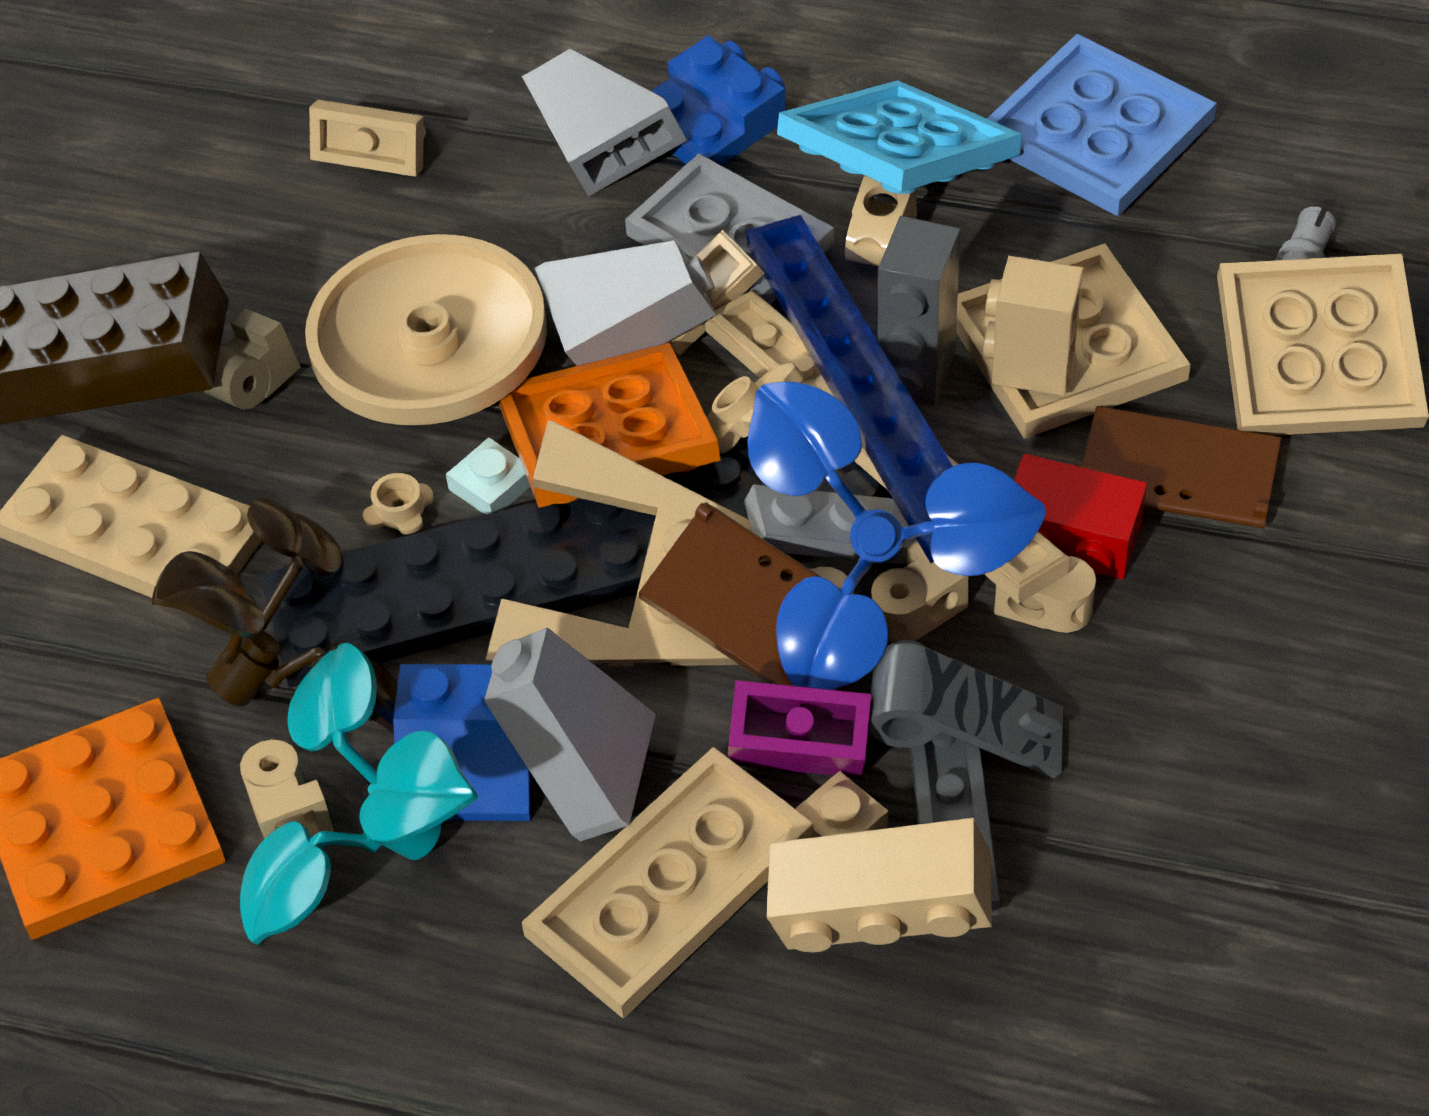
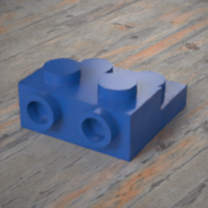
(720, 100)

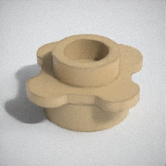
(399, 491)

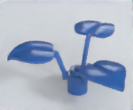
(976, 526)

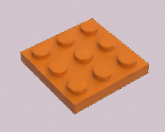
(623, 402)
(100, 819)

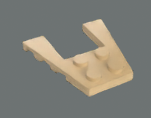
(595, 473)

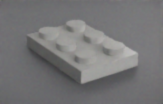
(711, 199)

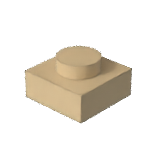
(843, 808)

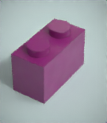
(799, 728)

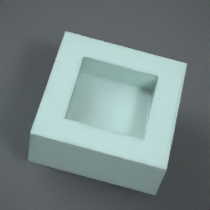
(488, 478)

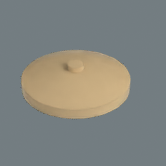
(426, 329)

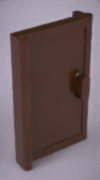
(1217, 467)
(722, 592)

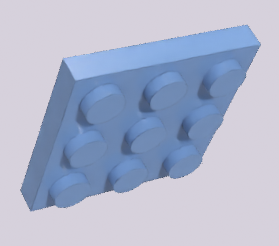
(1102, 123)

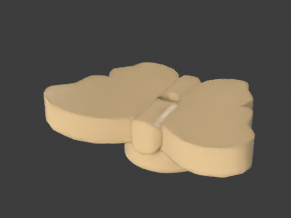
(735, 404)

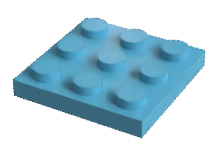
(899, 136)

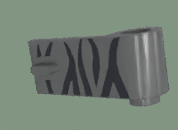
(927, 693)

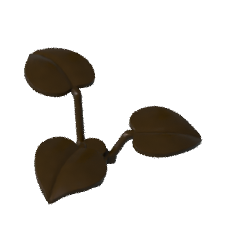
(218, 598)

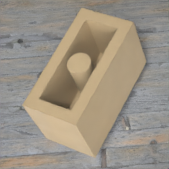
(1033, 324)

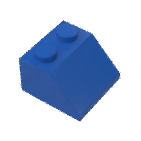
(452, 706)

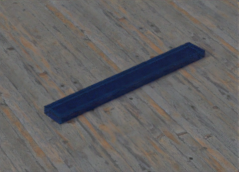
(852, 364)

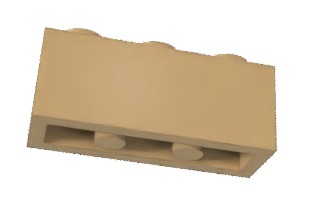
(880, 885)

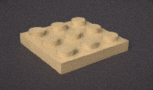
(1322, 345)
(1117, 355)

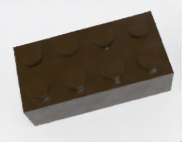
(109, 337)

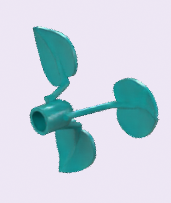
(408, 798)

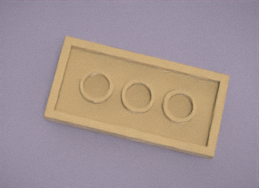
(121, 517)
(665, 882)

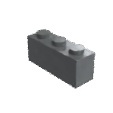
(919, 304)

